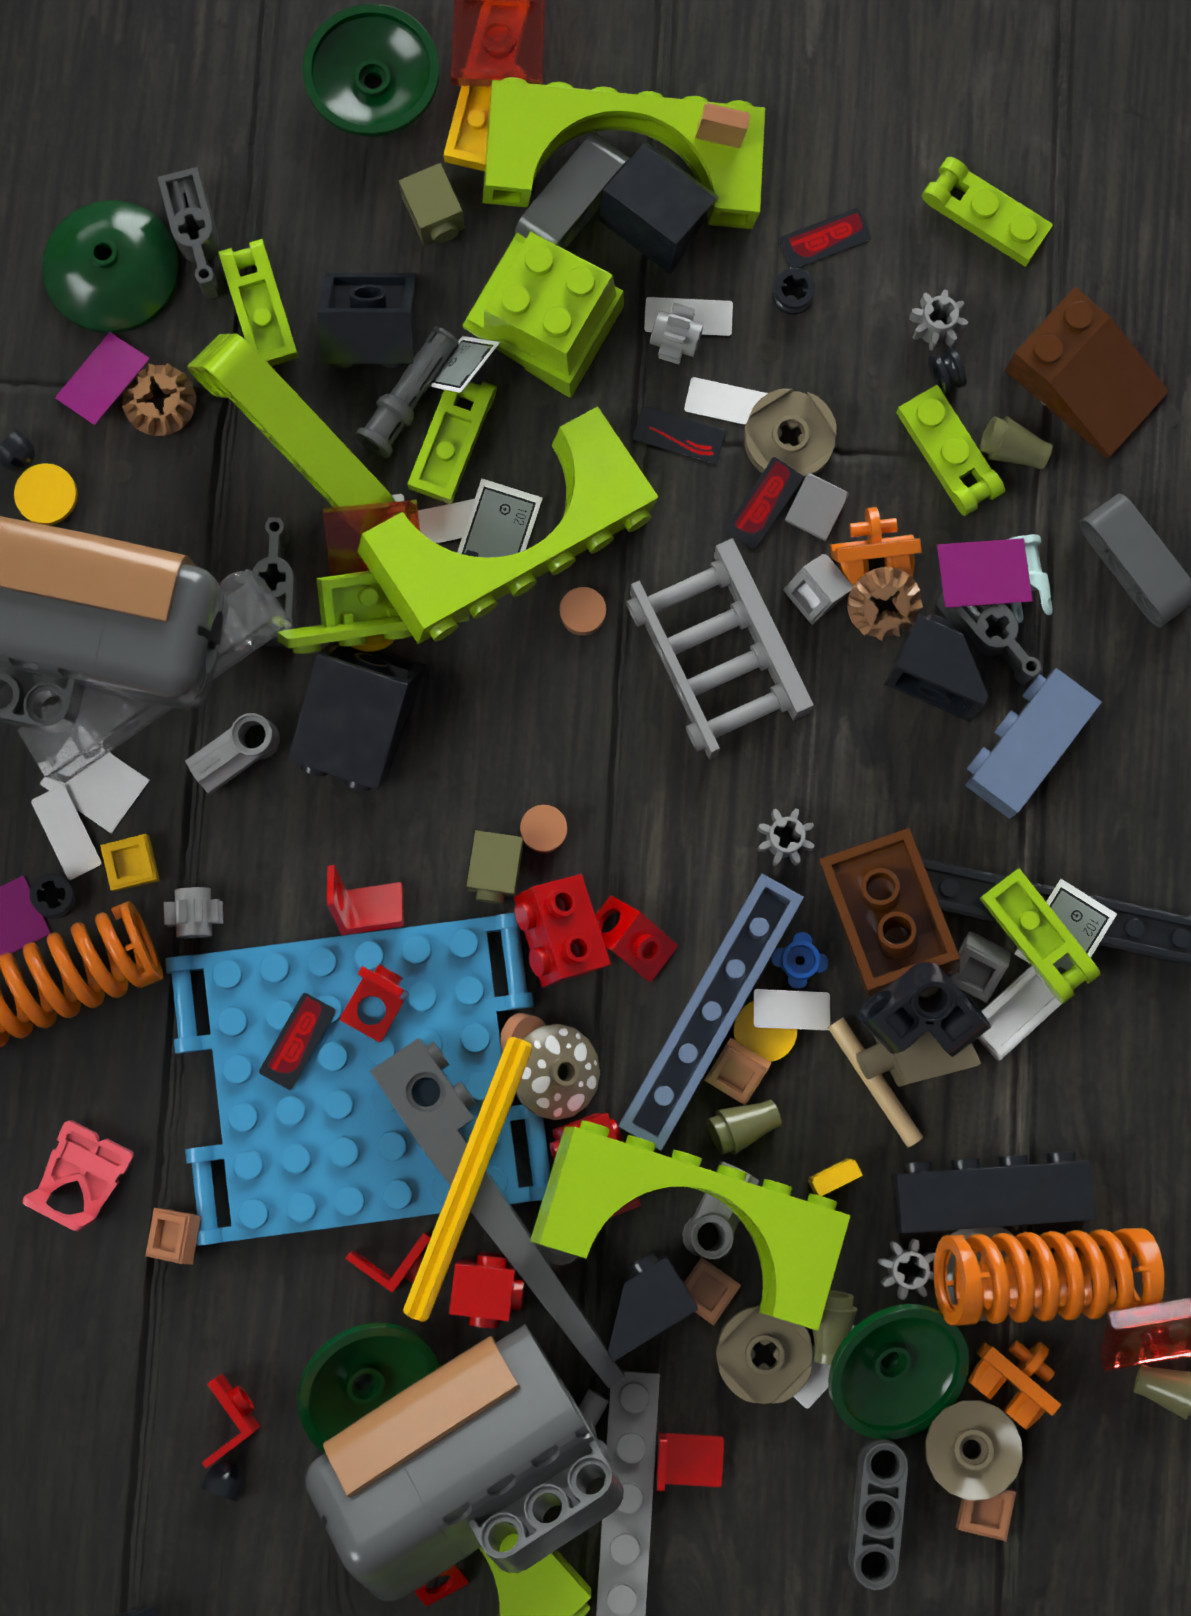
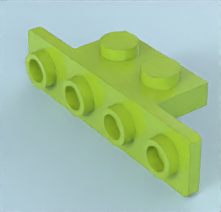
(349, 611)

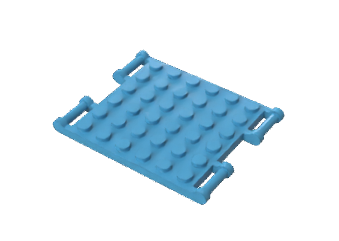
(335, 1142)

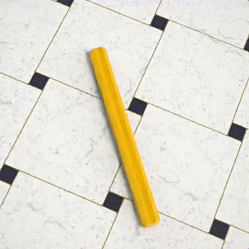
(467, 1179)

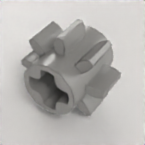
(937, 331)
(676, 333)
(798, 833)
(193, 912)
(903, 1256)

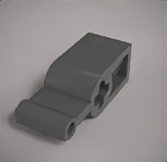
(186, 221)
(287, 591)
(973, 623)

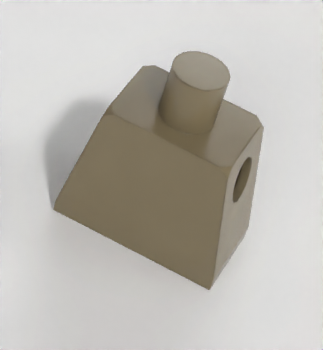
(917, 1063)

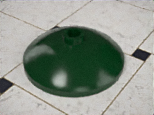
(366, 46)
(118, 291)
(909, 1386)
(328, 1391)

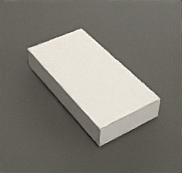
(1017, 1012)

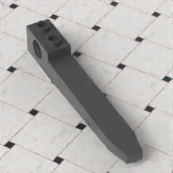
(442, 1141)

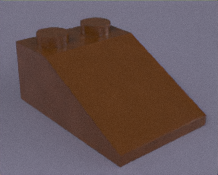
(1088, 373)
(888, 910)

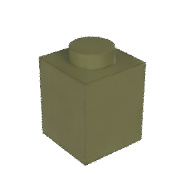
(432, 205)
(494, 866)

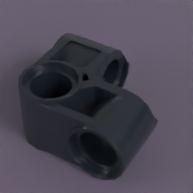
(901, 1016)

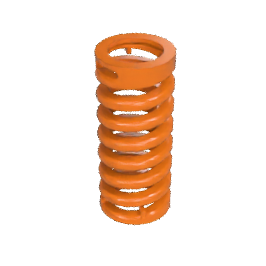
(100, 980)
(1040, 1282)

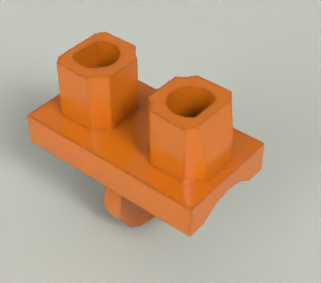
(896, 550)
(1031, 1399)

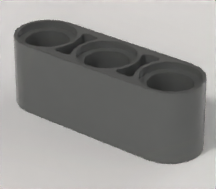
(573, 192)
(1138, 559)
(884, 1536)

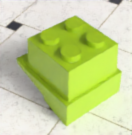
(547, 310)

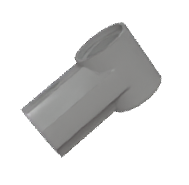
(229, 754)
(720, 1216)

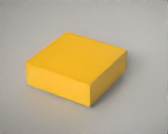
(130, 862)
(834, 1177)

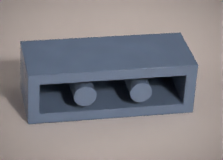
(1031, 742)

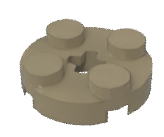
(794, 410)
(763, 1383)

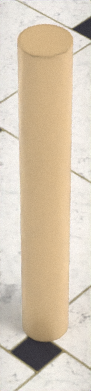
(877, 1086)

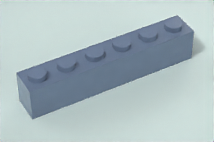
(711, 1011)

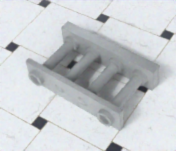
(747, 611)

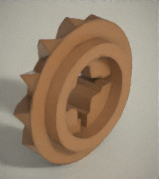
(177, 408)
(882, 584)

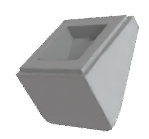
(816, 506)
(818, 588)
(980, 966)

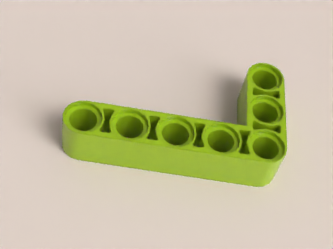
(238, 372)

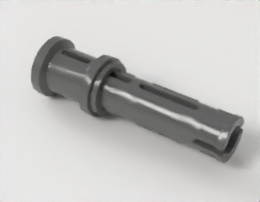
(397, 408)

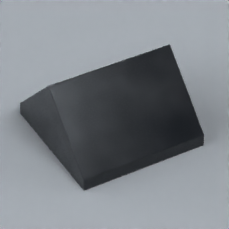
(656, 206)

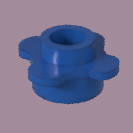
(803, 947)

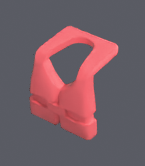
(81, 1159)

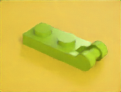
(987, 212)
(259, 303)
(451, 442)
(949, 449)
(1039, 934)

